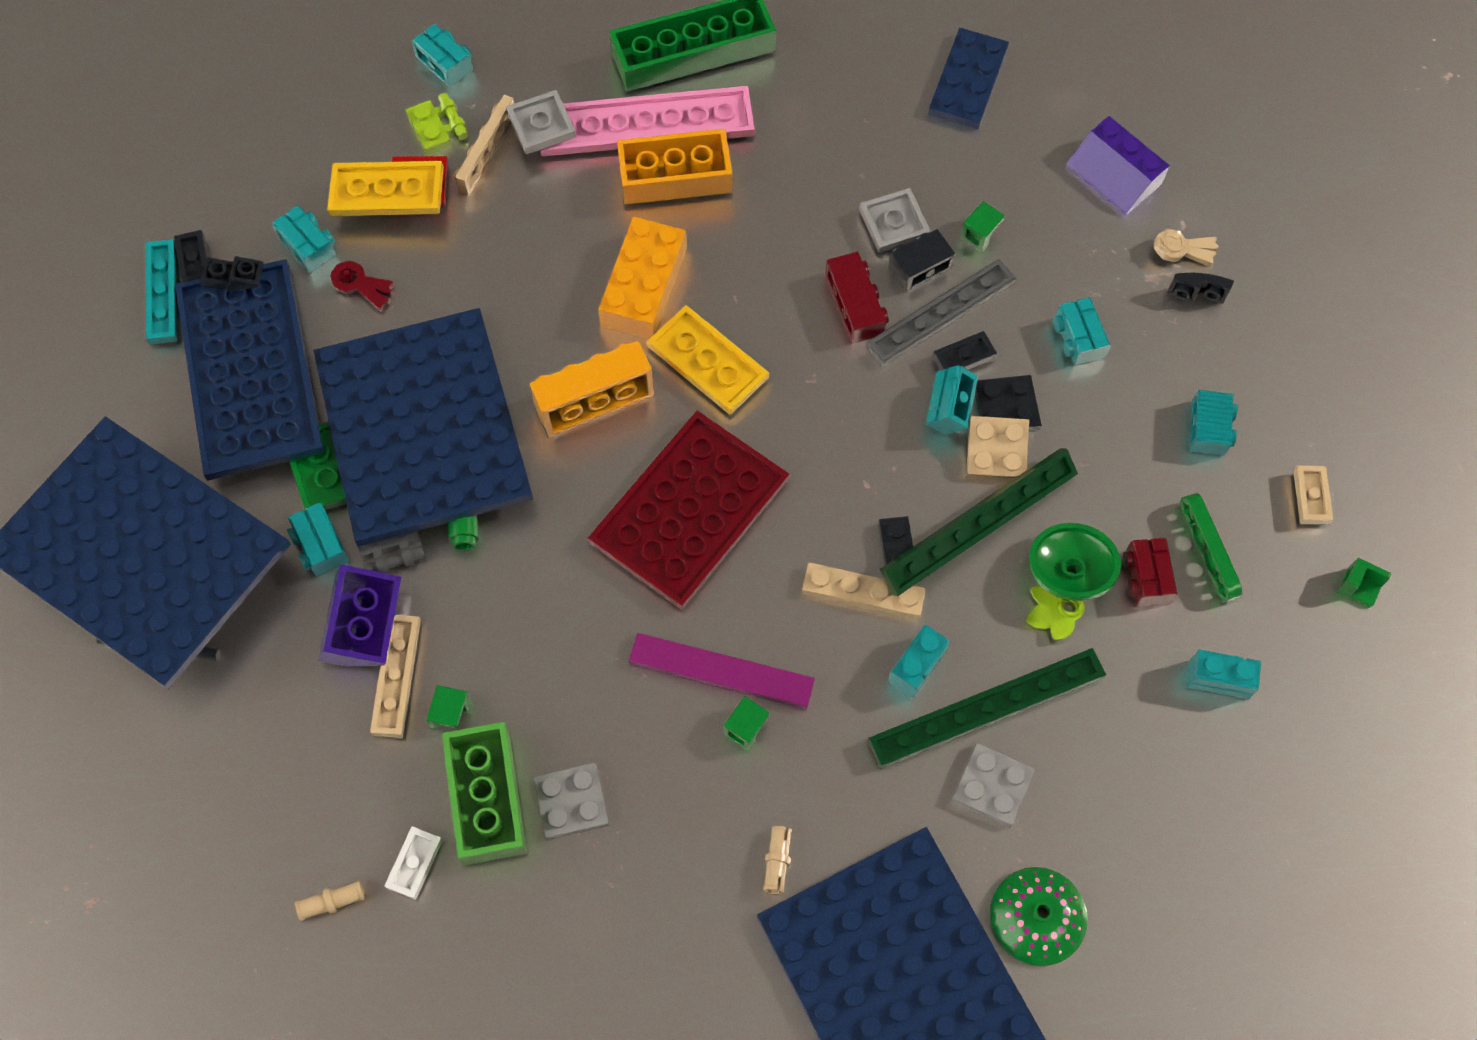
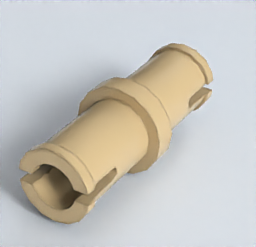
(777, 860)
(329, 900)

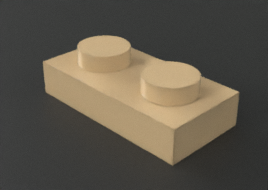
(1313, 494)

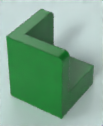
(980, 225)
(1363, 582)
(447, 707)
(745, 723)

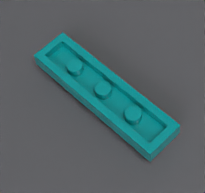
(161, 292)

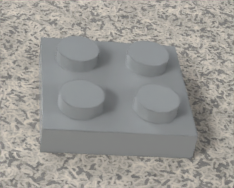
(541, 122)
(893, 219)
(993, 785)
(571, 801)

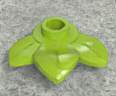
(1052, 615)

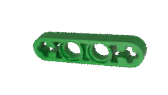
(1211, 547)

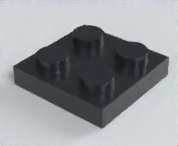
(1008, 398)

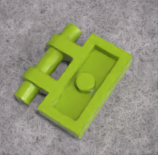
(429, 127)

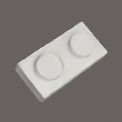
(413, 863)

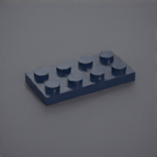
(968, 78)

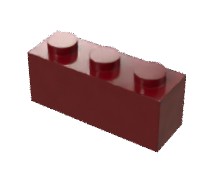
(856, 297)

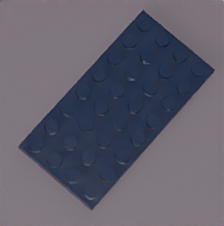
(248, 374)

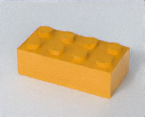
(675, 166)
(643, 278)
(592, 388)

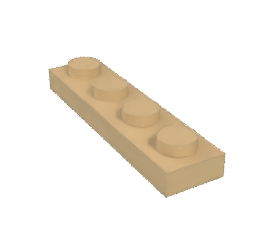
(484, 147)
(861, 591)
(396, 679)

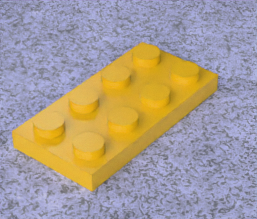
(385, 188)
(708, 359)

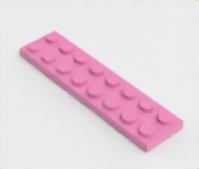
(605, 121)

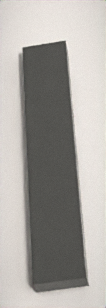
(940, 313)

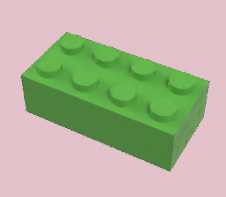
(484, 794)

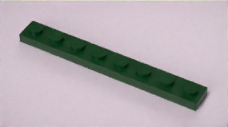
(978, 522)
(986, 708)

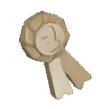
(1173, 246)

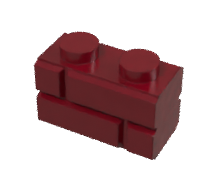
(1150, 572)

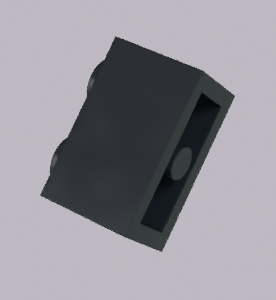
(921, 260)

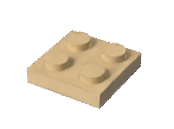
(997, 446)

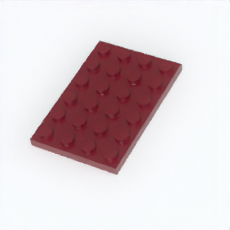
(688, 509)

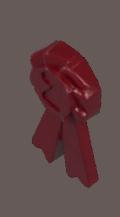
(350, 277)

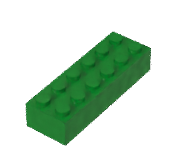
(691, 41)

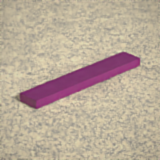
(722, 671)

